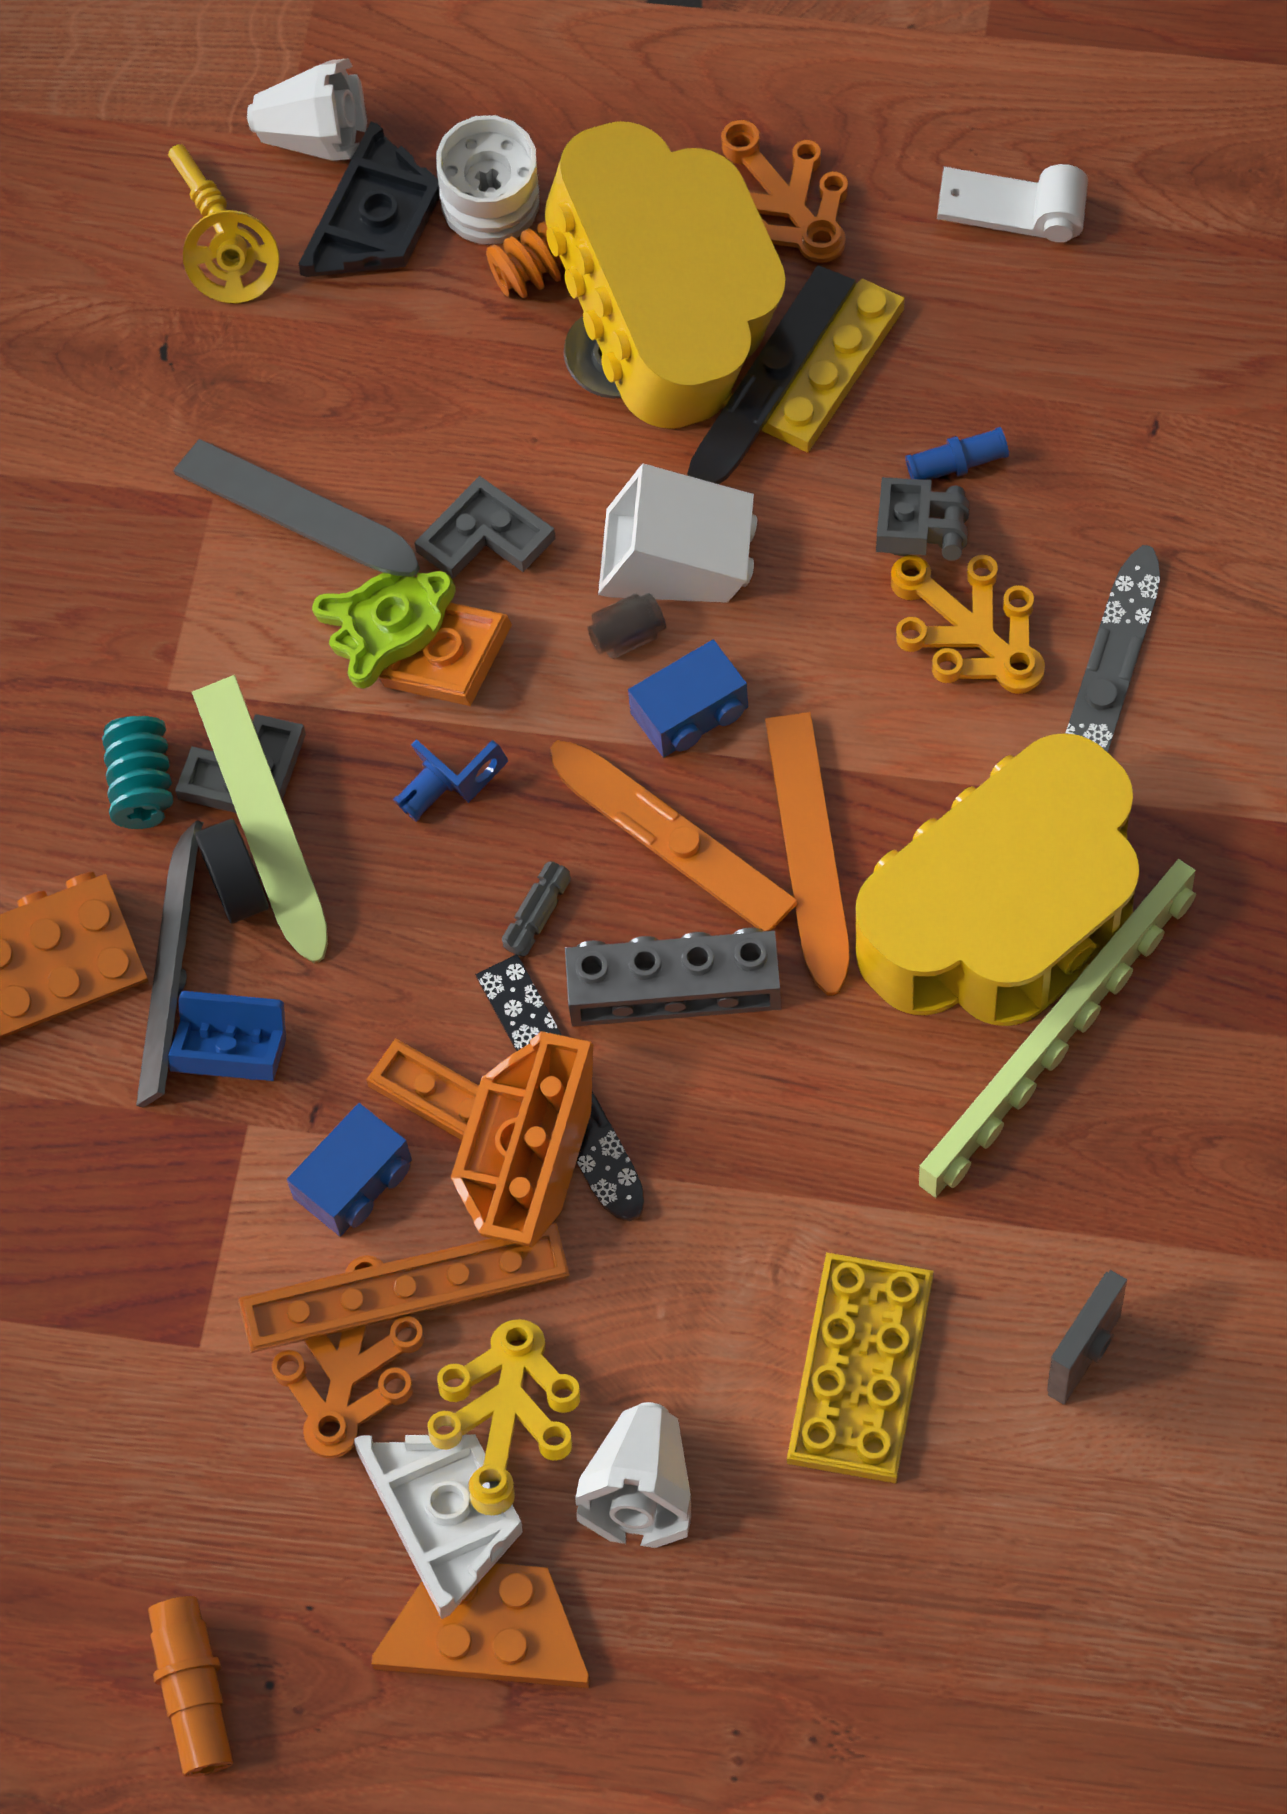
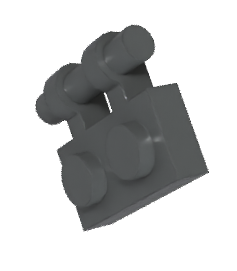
(905, 520)

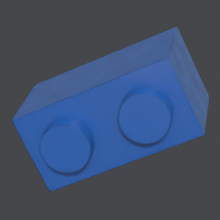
(688, 699)
(350, 1170)

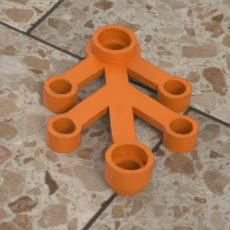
(791, 199)
(345, 1370)

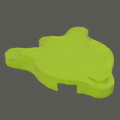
(384, 620)

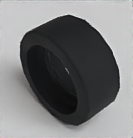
(232, 871)

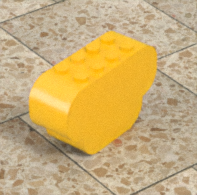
(664, 266)
(1005, 888)

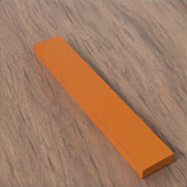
(399, 1289)

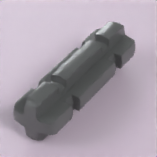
(536, 908)

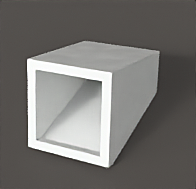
(677, 539)

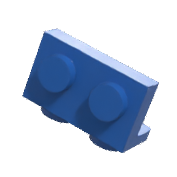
(228, 1036)

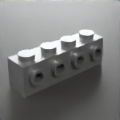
(672, 977)

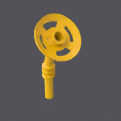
(226, 245)

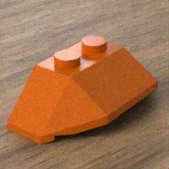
(525, 1138)

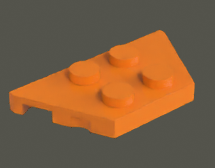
(500, 1631)

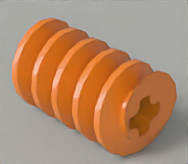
(524, 261)

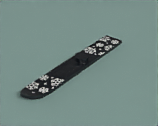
(601, 1153)

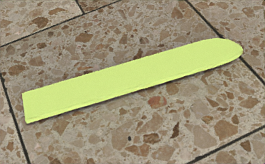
(263, 817)

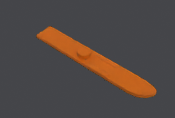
(672, 836)
(809, 849)

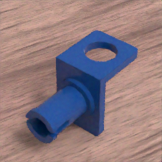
(438, 778)

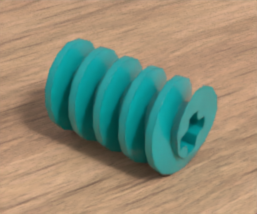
(137, 771)

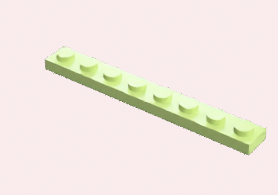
(1047, 1043)

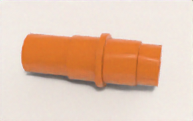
(190, 1685)

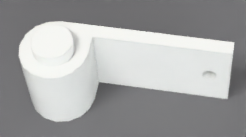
(1042, 209)

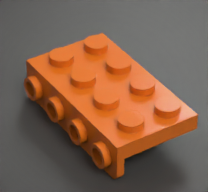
(63, 953)

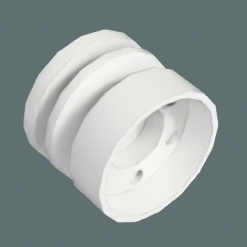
(488, 179)

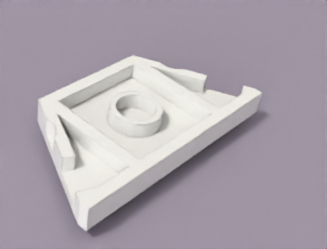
(433, 1512)

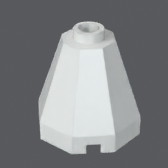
(312, 112)
(638, 1480)

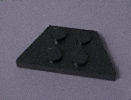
(373, 212)

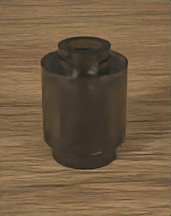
(626, 625)

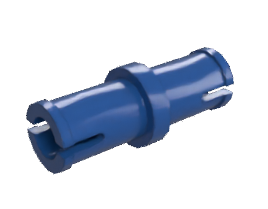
(958, 455)

